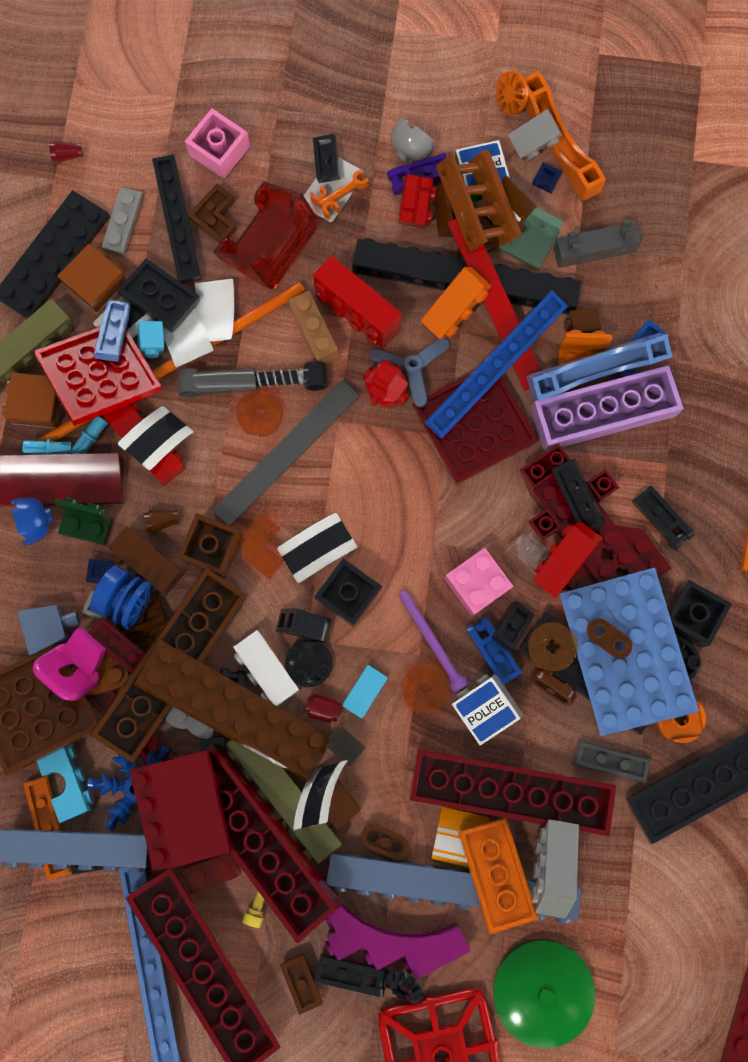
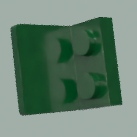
(84, 522)

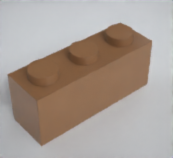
(313, 328)

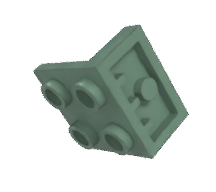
(536, 238)

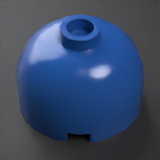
(31, 519)

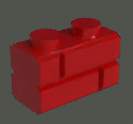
(416, 201)

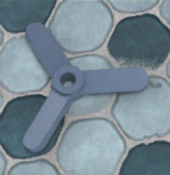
(414, 373)

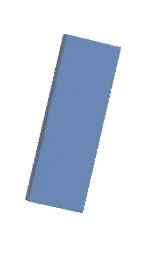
(112, 330)

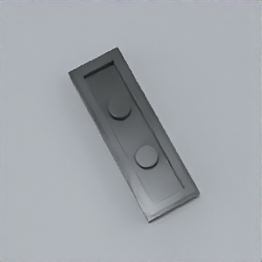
(612, 761)

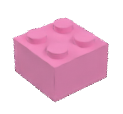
(217, 143)
(478, 582)

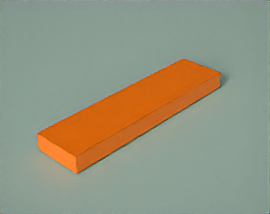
(39, 796)

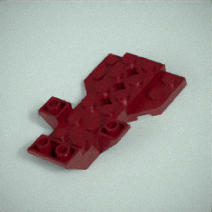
(628, 547)

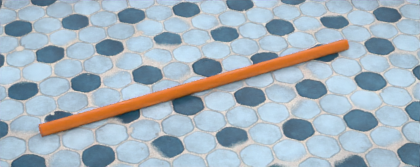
(168, 367)

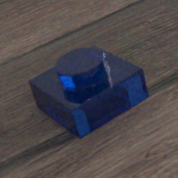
(547, 178)
(97, 569)

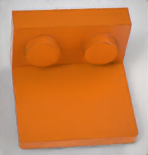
(579, 344)

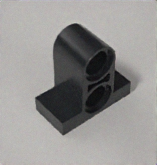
(304, 624)

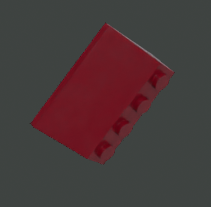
(180, 810)

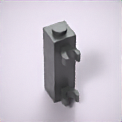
(597, 244)

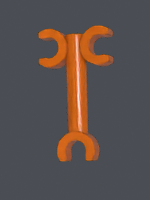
(328, 202)

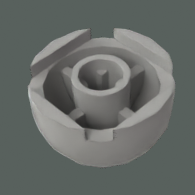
(410, 142)

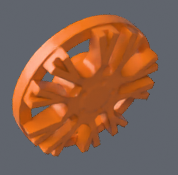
(511, 92)

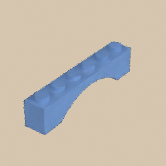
(613, 360)

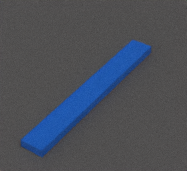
(496, 364)

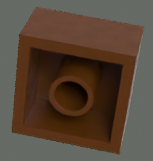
(210, 545)

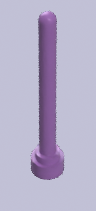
(456, 679)

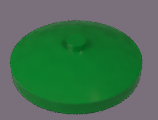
(543, 993)

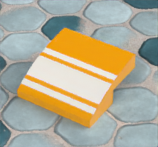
(447, 844)

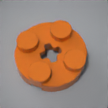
(688, 731)

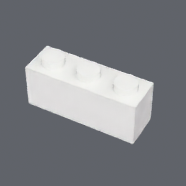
(265, 669)

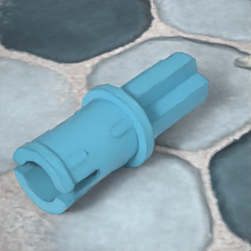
(89, 436)
(47, 448)

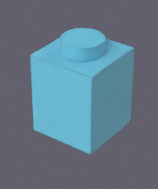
(150, 338)

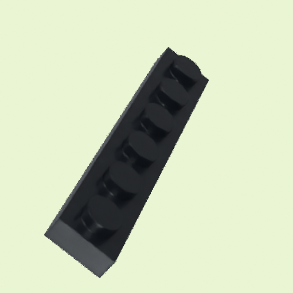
(176, 219)

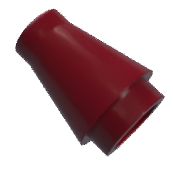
(64, 151)

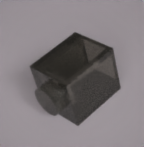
(345, 745)

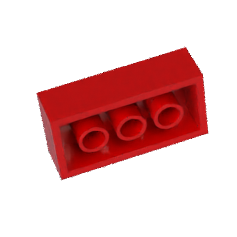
(356, 303)

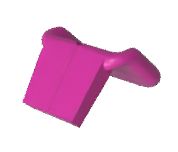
(79, 650)

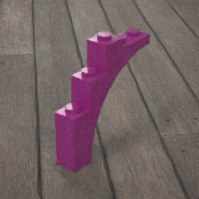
(422, 951)

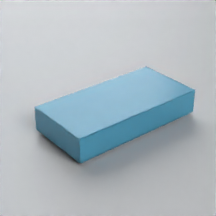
(364, 691)

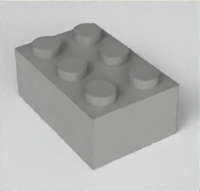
(556, 869)

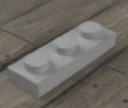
(122, 221)

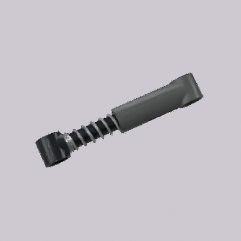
(195, 382)

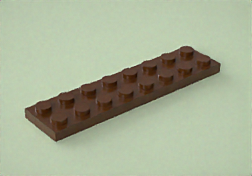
(232, 710)

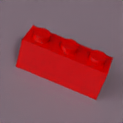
(566, 558)

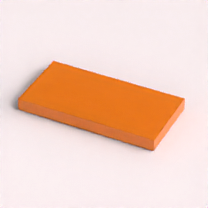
(498, 876)

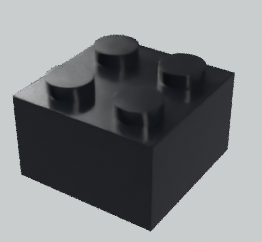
(348, 592)
(697, 613)

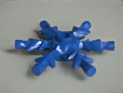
(125, 786)

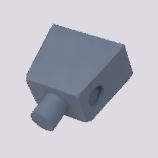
(46, 626)

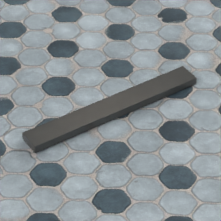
(285, 453)

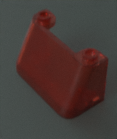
(272, 237)

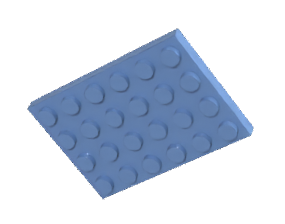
(653, 678)

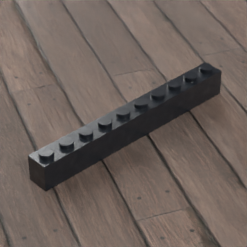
(438, 271)

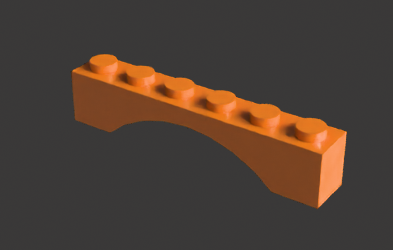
(578, 168)

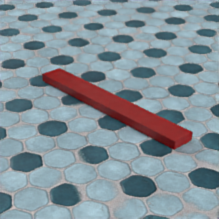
(496, 302)

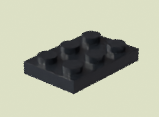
(158, 295)

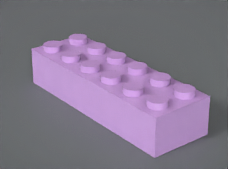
(606, 408)

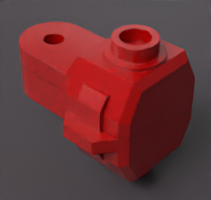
(386, 385)

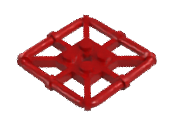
(445, 1038)

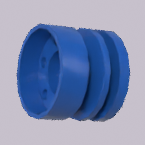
(121, 597)

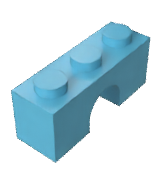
(75, 798)

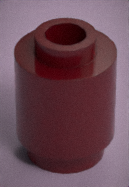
(323, 708)

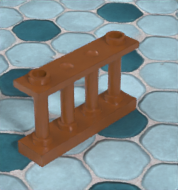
(492, 193)

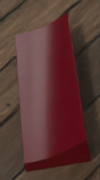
(56, 476)

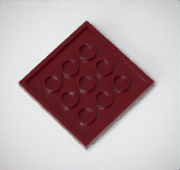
(484, 435)

